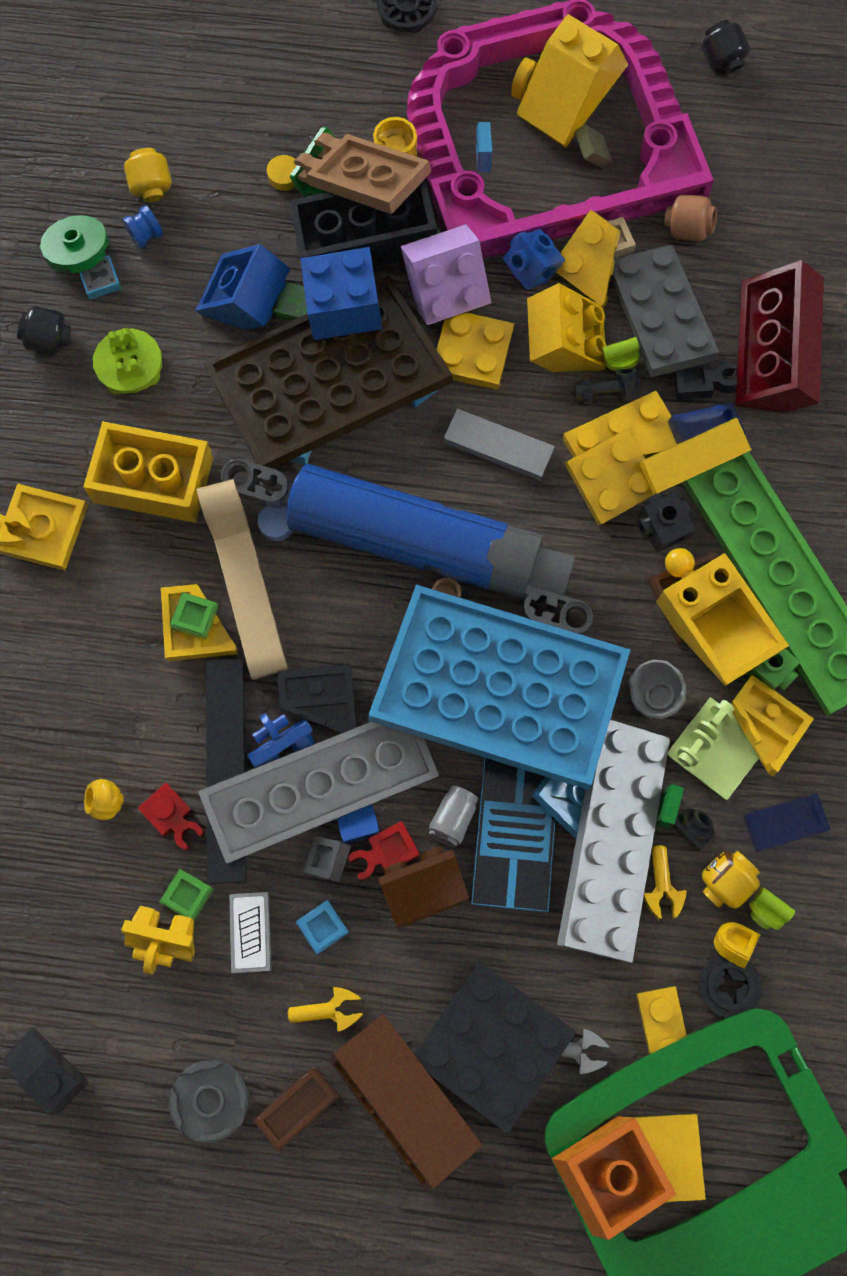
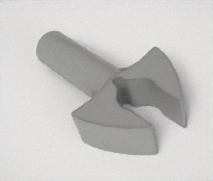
(574, 1051)

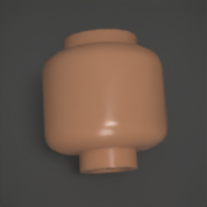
(691, 218)

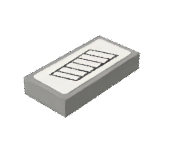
(250, 932)

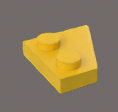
(184, 646)

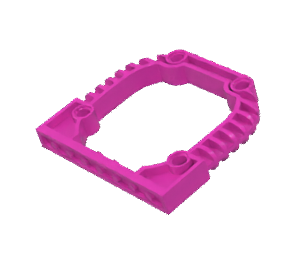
(670, 169)

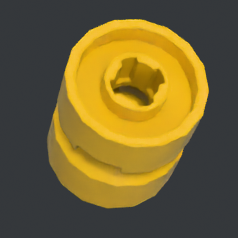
(396, 134)

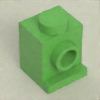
(780, 676)

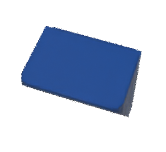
(358, 825)

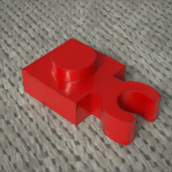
(168, 813)
(388, 848)

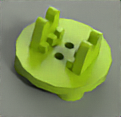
(132, 374)

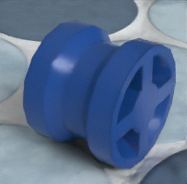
(142, 227)

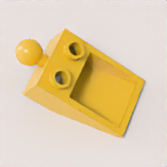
(723, 617)

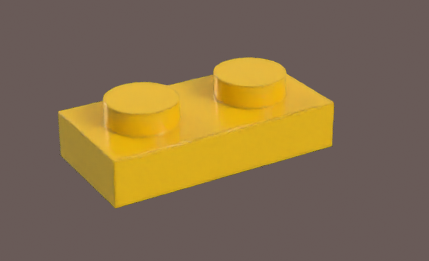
(661, 1017)

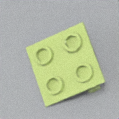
(715, 749)

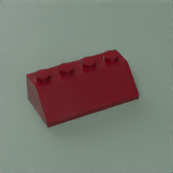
(780, 339)

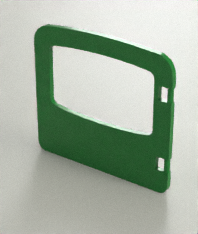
(769, 1228)

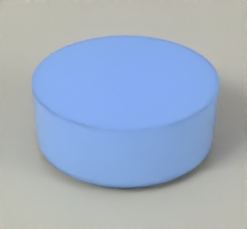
(273, 523)

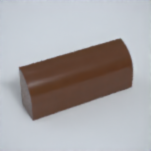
(405, 1103)

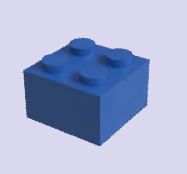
(341, 293)

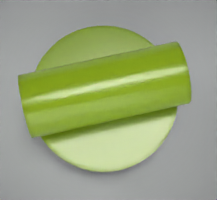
(622, 354)
(769, 910)

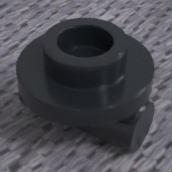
(695, 827)

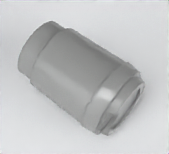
(453, 816)

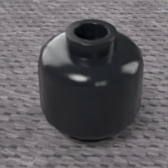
(725, 46)
(43, 330)

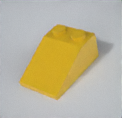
(570, 80)

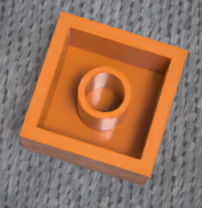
(614, 1177)

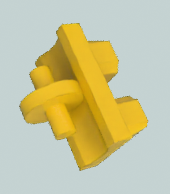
(158, 945)

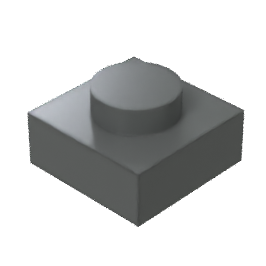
(327, 859)

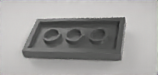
(663, 311)

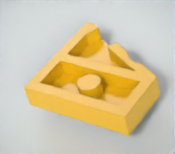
(591, 257)
(769, 722)

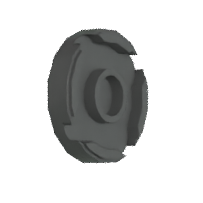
(209, 1101)

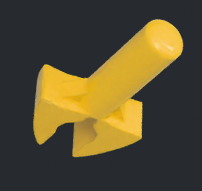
(16, 519)
(663, 885)
(327, 1010)

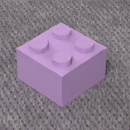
(446, 274)

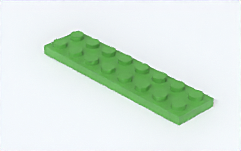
(778, 571)

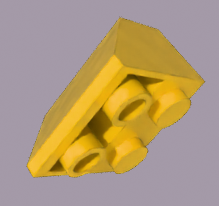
(565, 331)

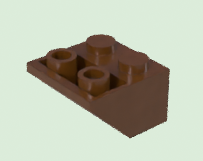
(423, 887)

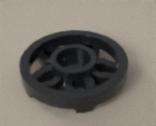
(407, 9)

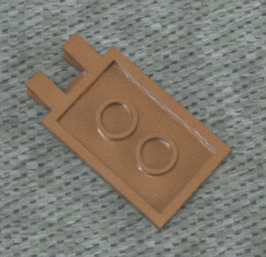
(363, 171)

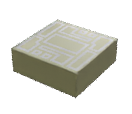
(593, 146)

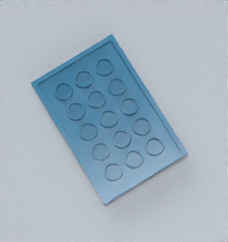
(500, 686)

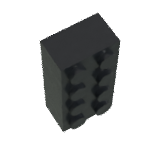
(337, 224)

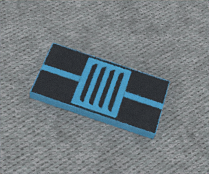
(512, 842)

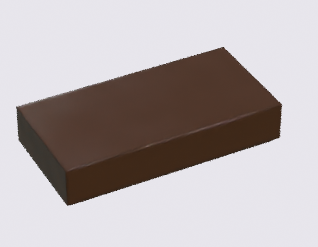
(296, 1108)

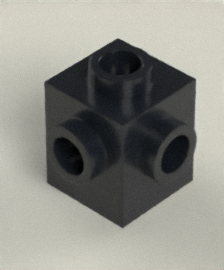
(665, 520)

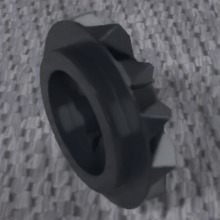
(721, 1004)

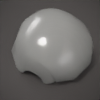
(657, 689)

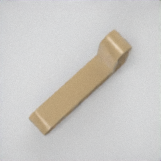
(243, 578)

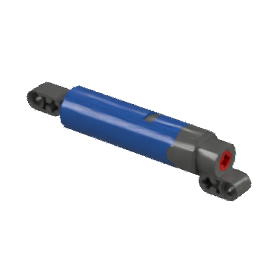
(419, 535)

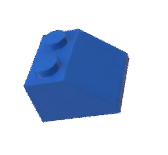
(244, 287)

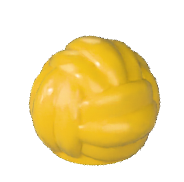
(103, 799)

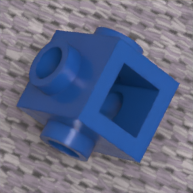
(533, 258)

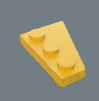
(644, 418)

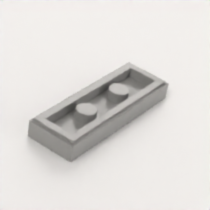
(499, 444)

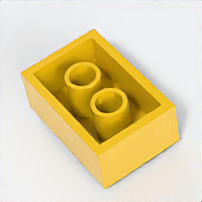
(148, 471)

